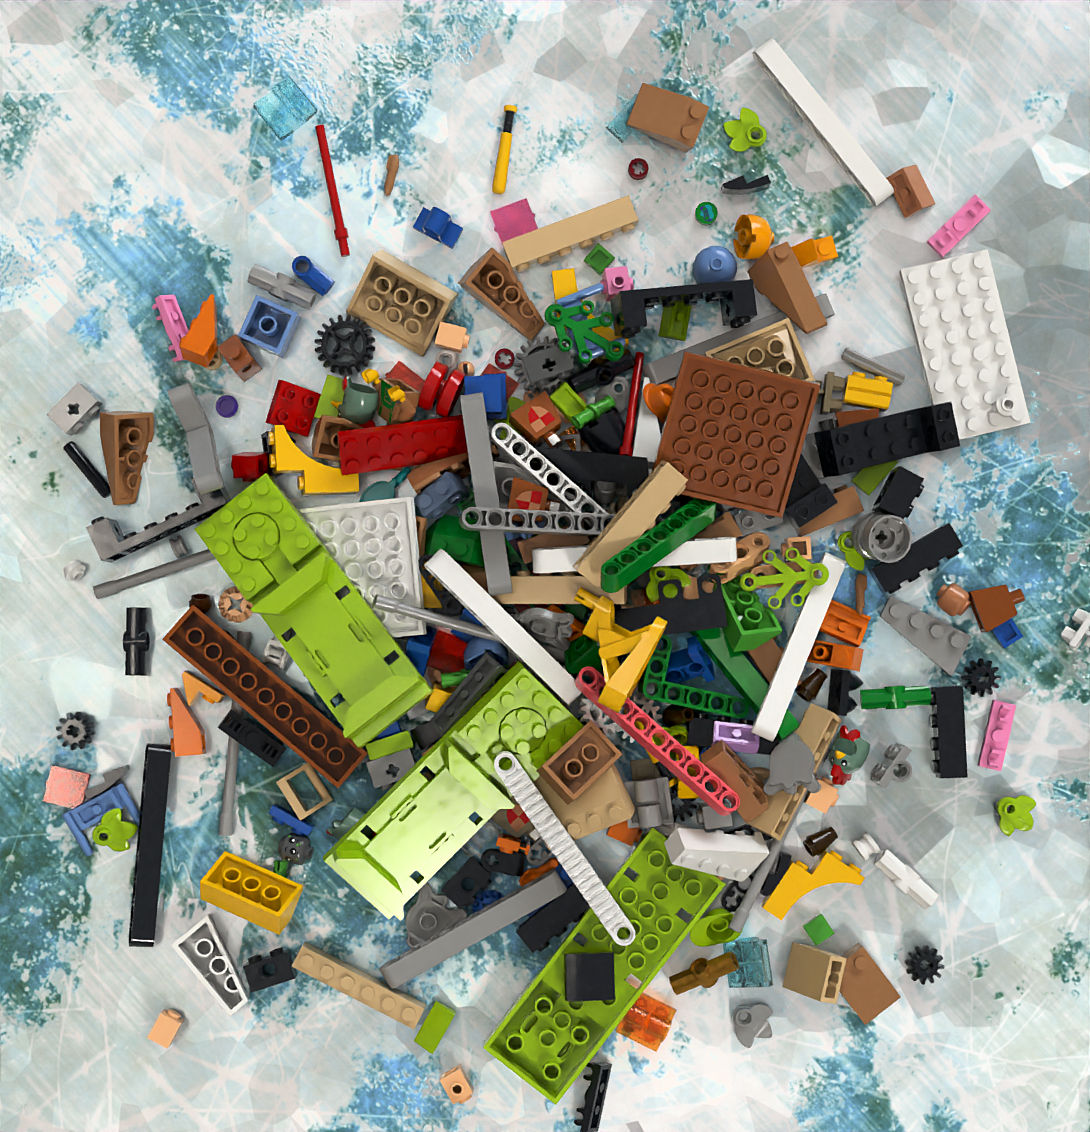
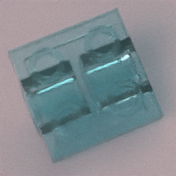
(753, 963)

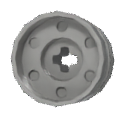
(892, 540)

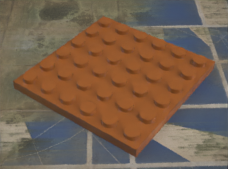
(736, 432)

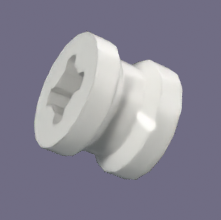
(866, 846)

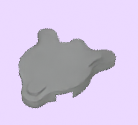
(546, 626)
(791, 766)
(430, 916)

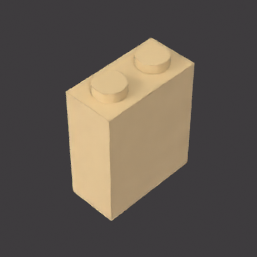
(814, 973)

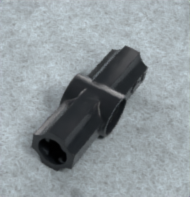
(600, 372)
(136, 641)

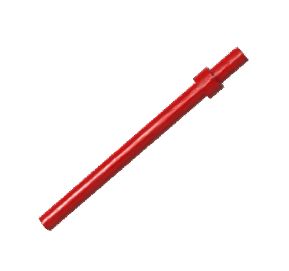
(340, 232)
(626, 448)

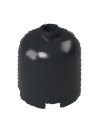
(605, 433)

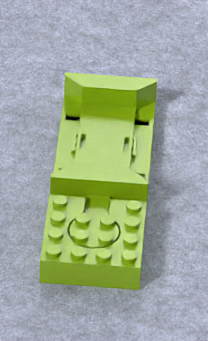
(293, 585)
(428, 821)
(554, 1038)

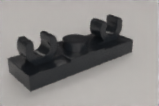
(251, 738)
(594, 1097)

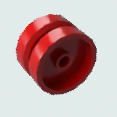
(439, 389)

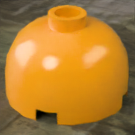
(753, 237)

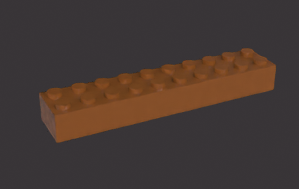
(264, 696)

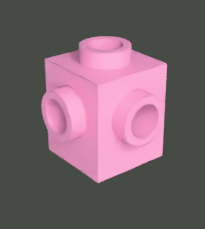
(615, 280)

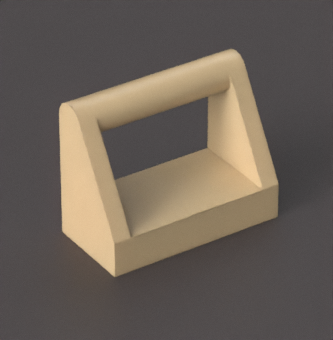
(294, 798)

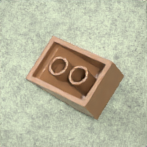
(667, 116)
(579, 762)
(865, 985)

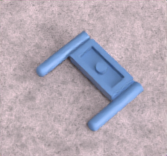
(574, 300)
(93, 810)

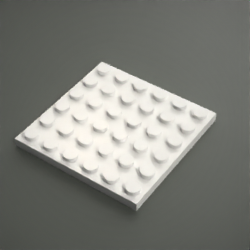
(377, 552)

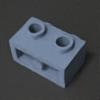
(441, 495)

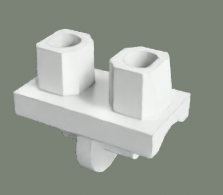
(1075, 638)

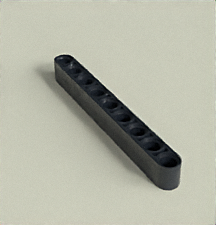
(149, 845)

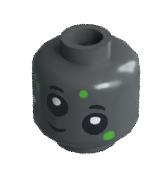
(295, 849)

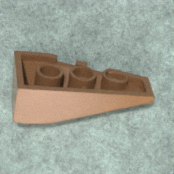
(785, 285)
(498, 289)
(325, 437)
(124, 446)
(424, 475)

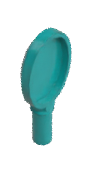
(382, 489)

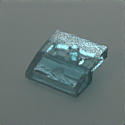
(285, 108)

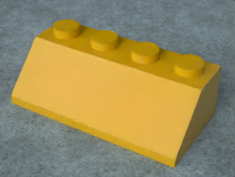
(250, 892)

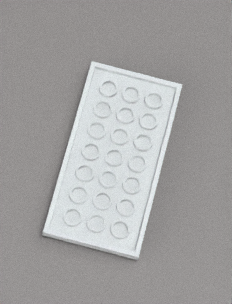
(964, 341)

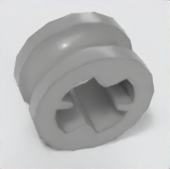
(178, 546)

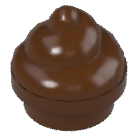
(201, 601)

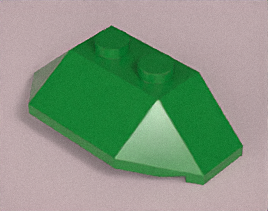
(458, 543)

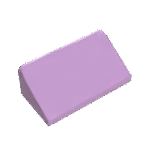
(736, 736)

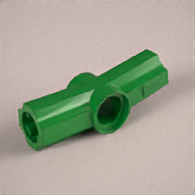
(895, 697)

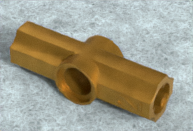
(704, 972)

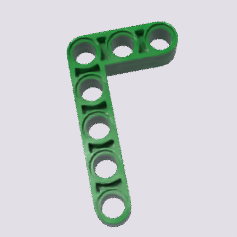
(683, 692)

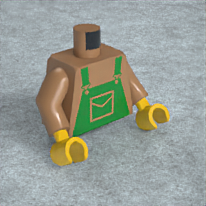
(396, 398)

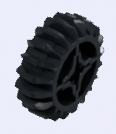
(337, 352)

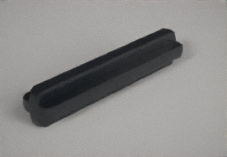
(87, 469)

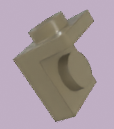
(643, 769)

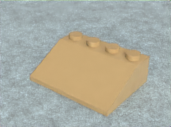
(401, 302)
(768, 349)
(595, 809)

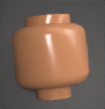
(953, 599)

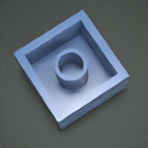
(269, 326)

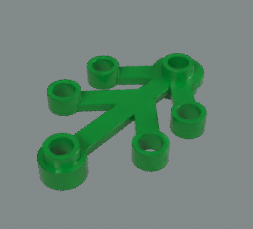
(582, 330)

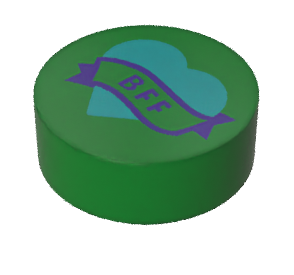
(706, 213)

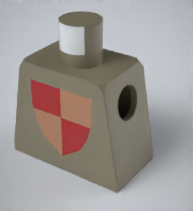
(515, 822)

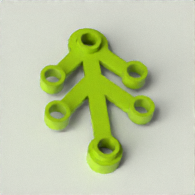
(788, 577)

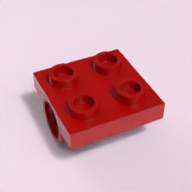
(293, 408)

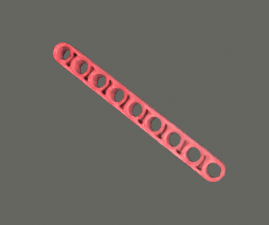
(661, 752)

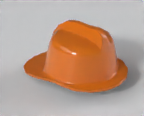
(658, 399)

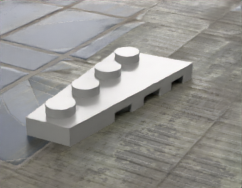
(934, 638)

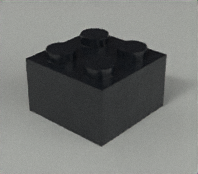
(899, 493)

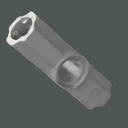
(282, 286)

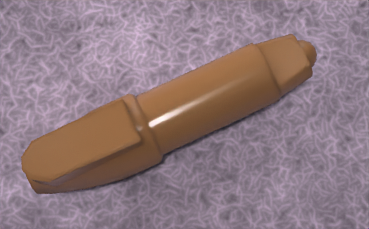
(392, 167)
(860, 587)

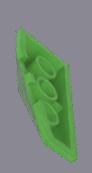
(746, 617)

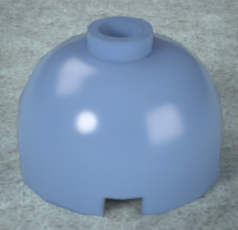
(714, 265)
(479, 646)

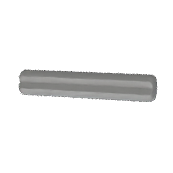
(873, 366)

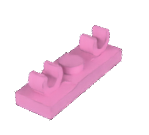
(958, 226)
(173, 321)
(996, 735)

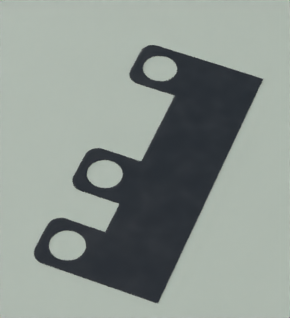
(587, 466)
(681, 614)

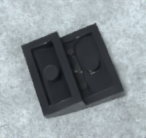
(589, 976)

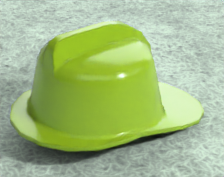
(713, 929)

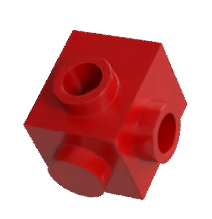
(249, 465)

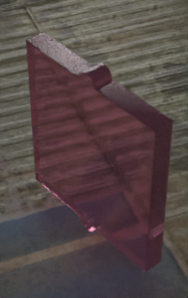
(513, 220)

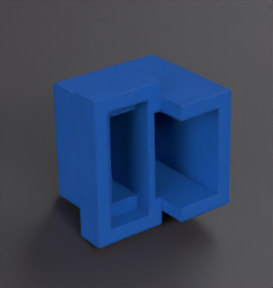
(494, 393)

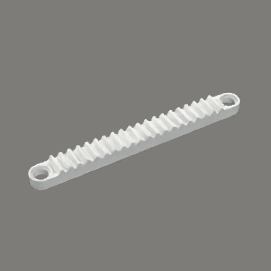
(564, 848)

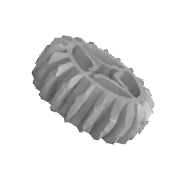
(527, 351)

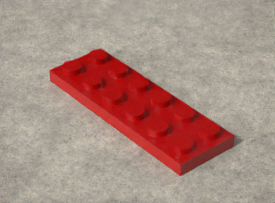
(400, 444)

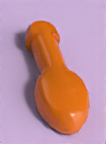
(533, 873)

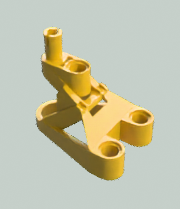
(616, 642)

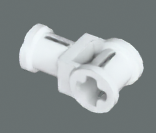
(275, 648)

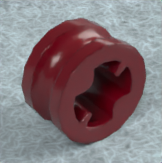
(640, 176)
(506, 352)

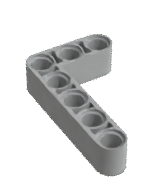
(199, 438)

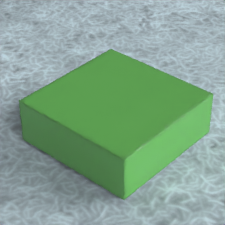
(599, 259)
(818, 929)

